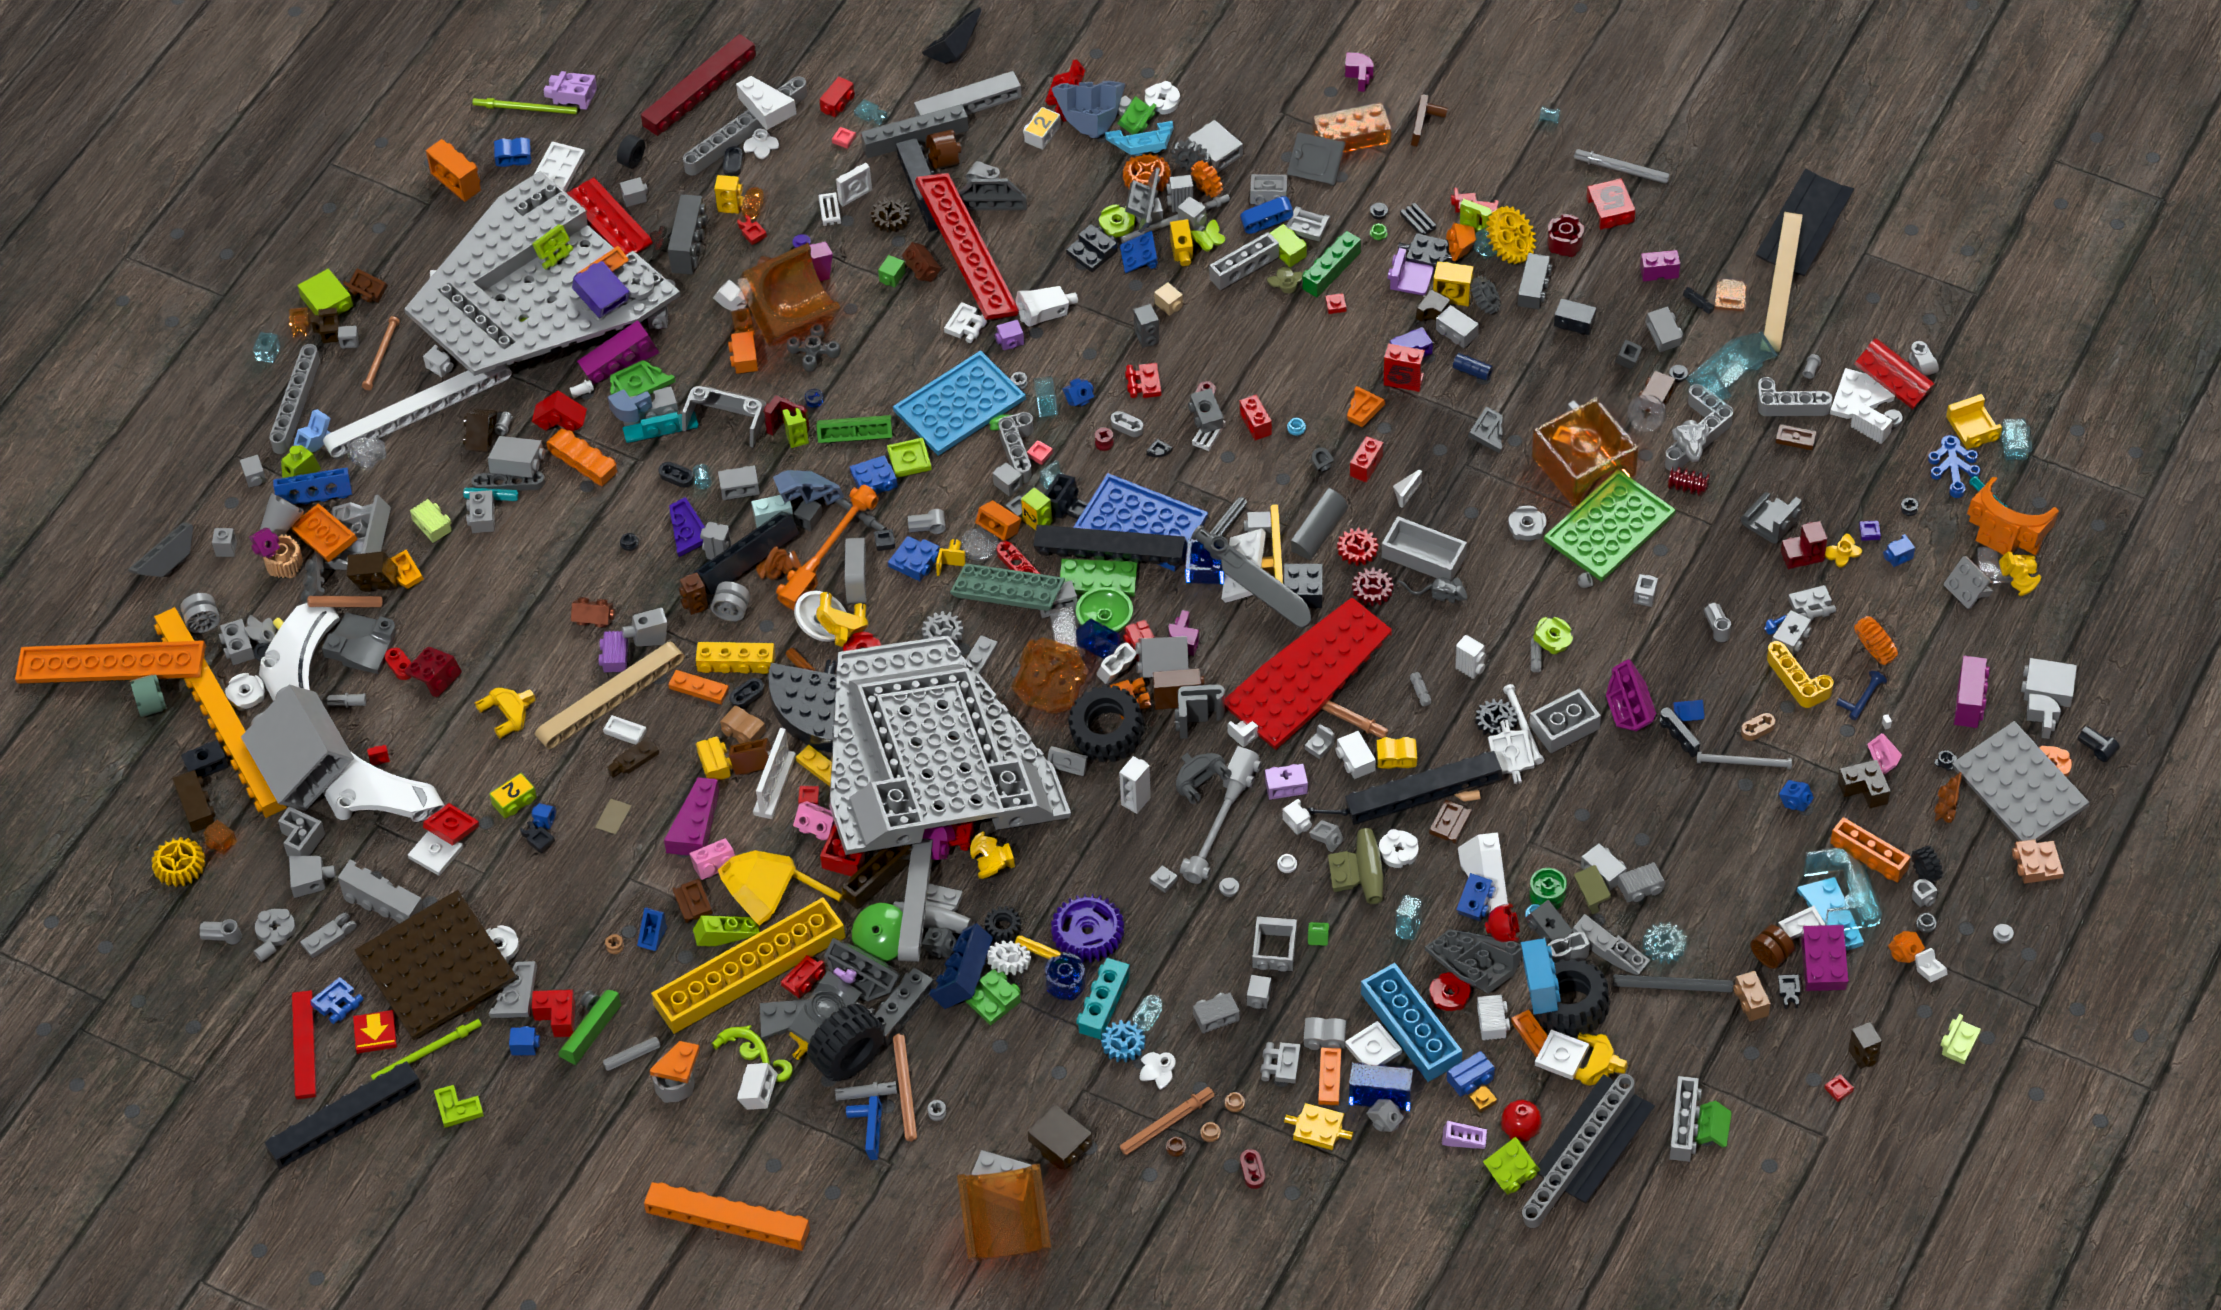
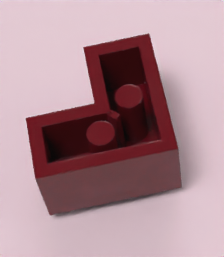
(1807, 548)

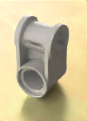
(982, 171)
(1922, 359)

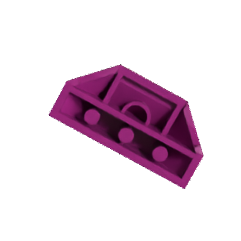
(1629, 698)

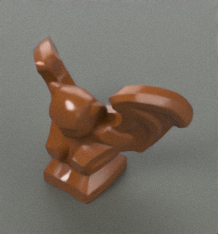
(777, 562)

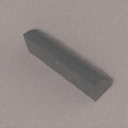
(1319, 524)

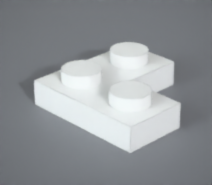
(1794, 924)

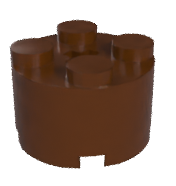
(943, 149)

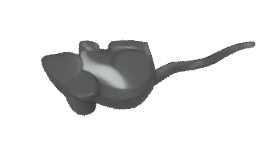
(1443, 589)

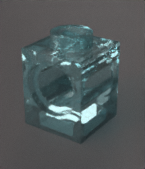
(266, 347)

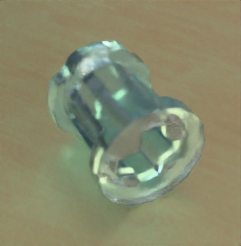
(1544, 111)
(702, 478)

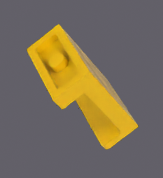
(1973, 422)

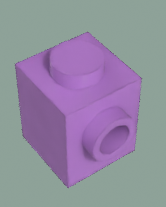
(1009, 335)

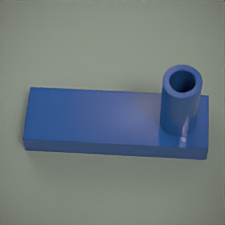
(874, 1113)

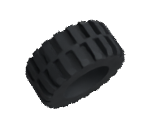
(1104, 701)
(1582, 1016)
(846, 1042)

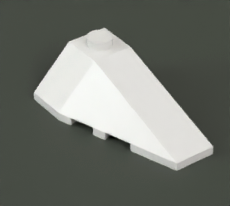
(1483, 858)

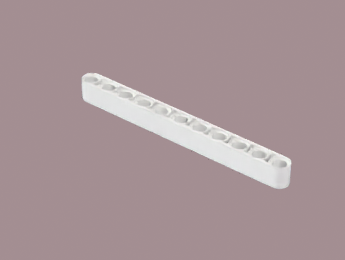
(414, 408)

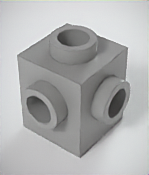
(1385, 1115)

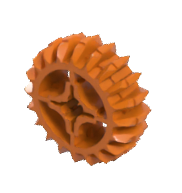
(1144, 166)
(1876, 640)

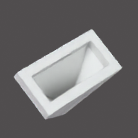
(1407, 487)

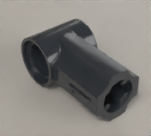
(2103, 747)

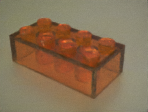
(1356, 126)

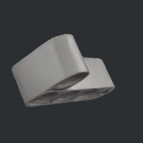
(1791, 402)
(1011, 431)
(855, 570)

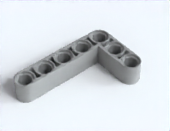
(1717, 417)

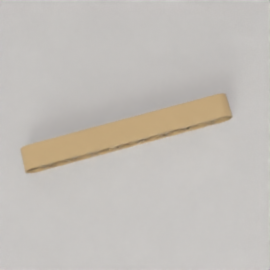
(1782, 279)
(609, 695)

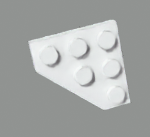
(1857, 389)

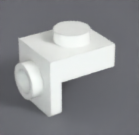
(1929, 966)

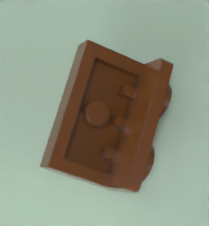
(367, 286)

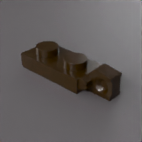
(633, 758)

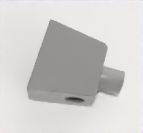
(647, 628)
(308, 874)

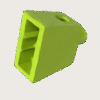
(299, 462)

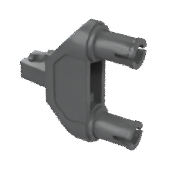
(1198, 770)

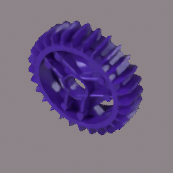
(1084, 915)

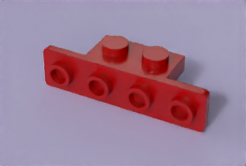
(1072, 77)

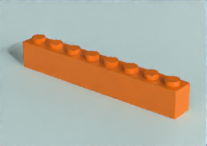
(727, 1215)

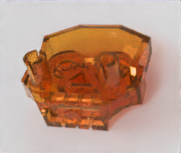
(1045, 690)

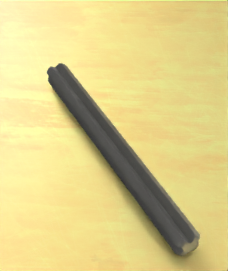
(1673, 983)

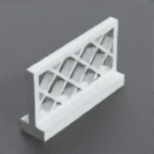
(774, 777)

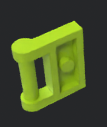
(1471, 212)

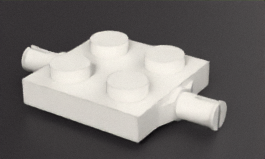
(1512, 751)

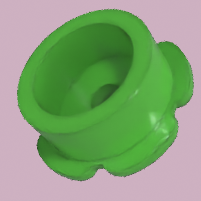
(1378, 232)

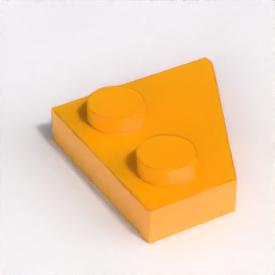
(407, 572)

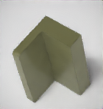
(1592, 887)

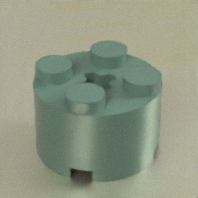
(148, 695)

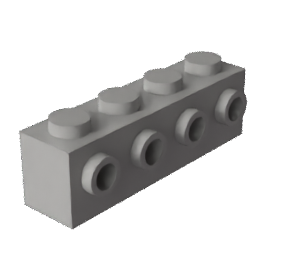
(1684, 1117)

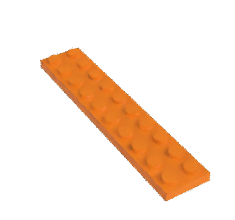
(110, 661)

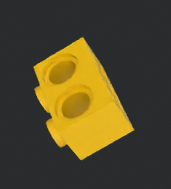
(728, 194)

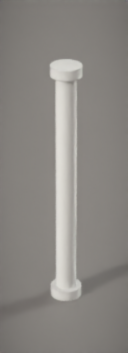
(1509, 690)

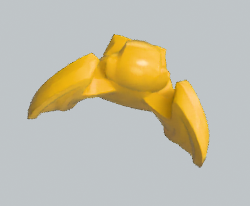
(2019, 567)
(994, 856)

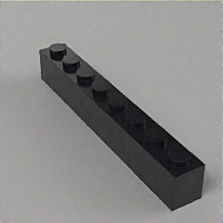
(1110, 544)
(1423, 787)
(342, 1115)

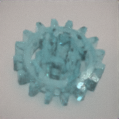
(1665, 944)

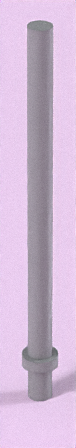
(1163, 223)

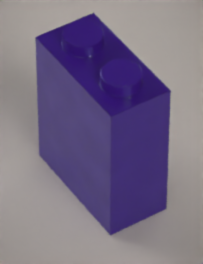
(600, 289)

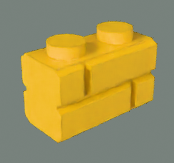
(713, 759)

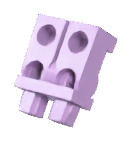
(571, 89)

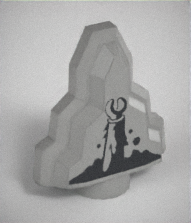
(1691, 438)

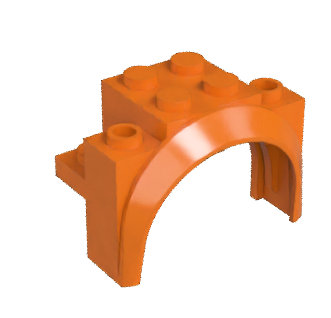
(2007, 529)

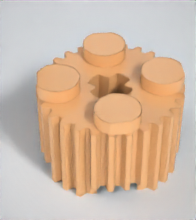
(286, 560)

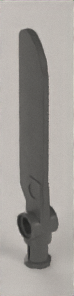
(1255, 578)

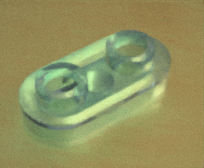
(1147, 1011)

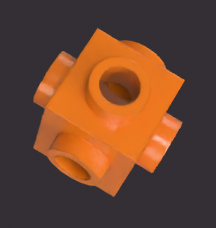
(1906, 946)

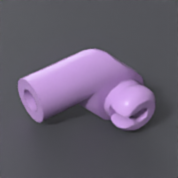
(848, 976)

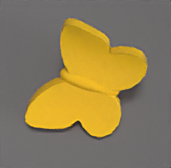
(1843, 551)

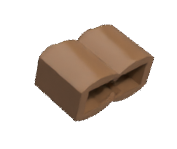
(742, 725)

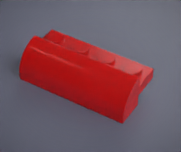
(1894, 373)

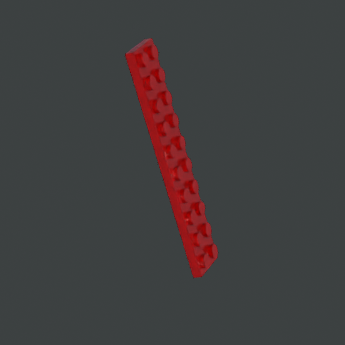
(967, 246)

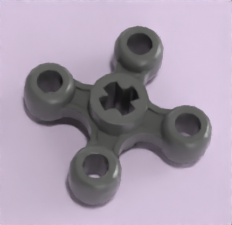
(813, 347)

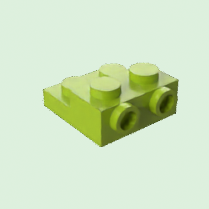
(1511, 1166)

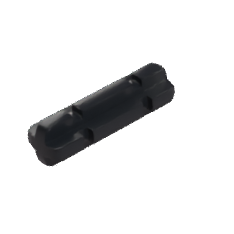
(1698, 300)

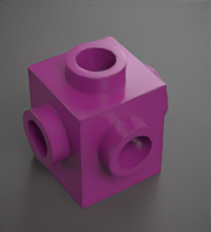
(258, 540)

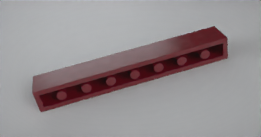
(698, 85)

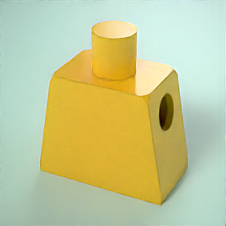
(1181, 241)

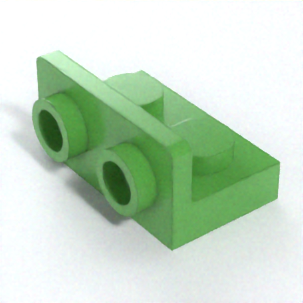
(1136, 115)

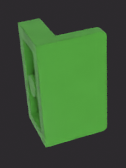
(1713, 1124)

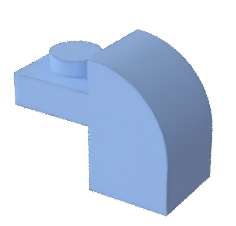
(313, 435)

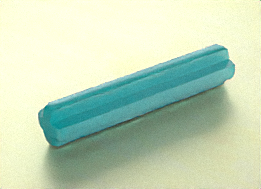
(498, 494)

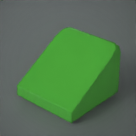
(1318, 933)

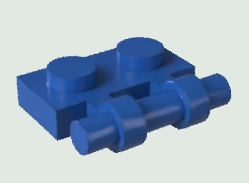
(334, 995)

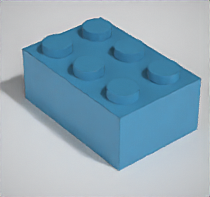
(1540, 976)

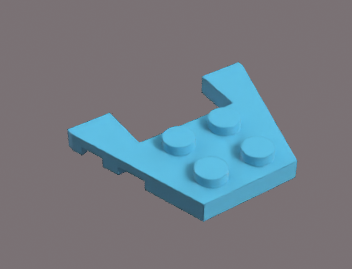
(1143, 142)

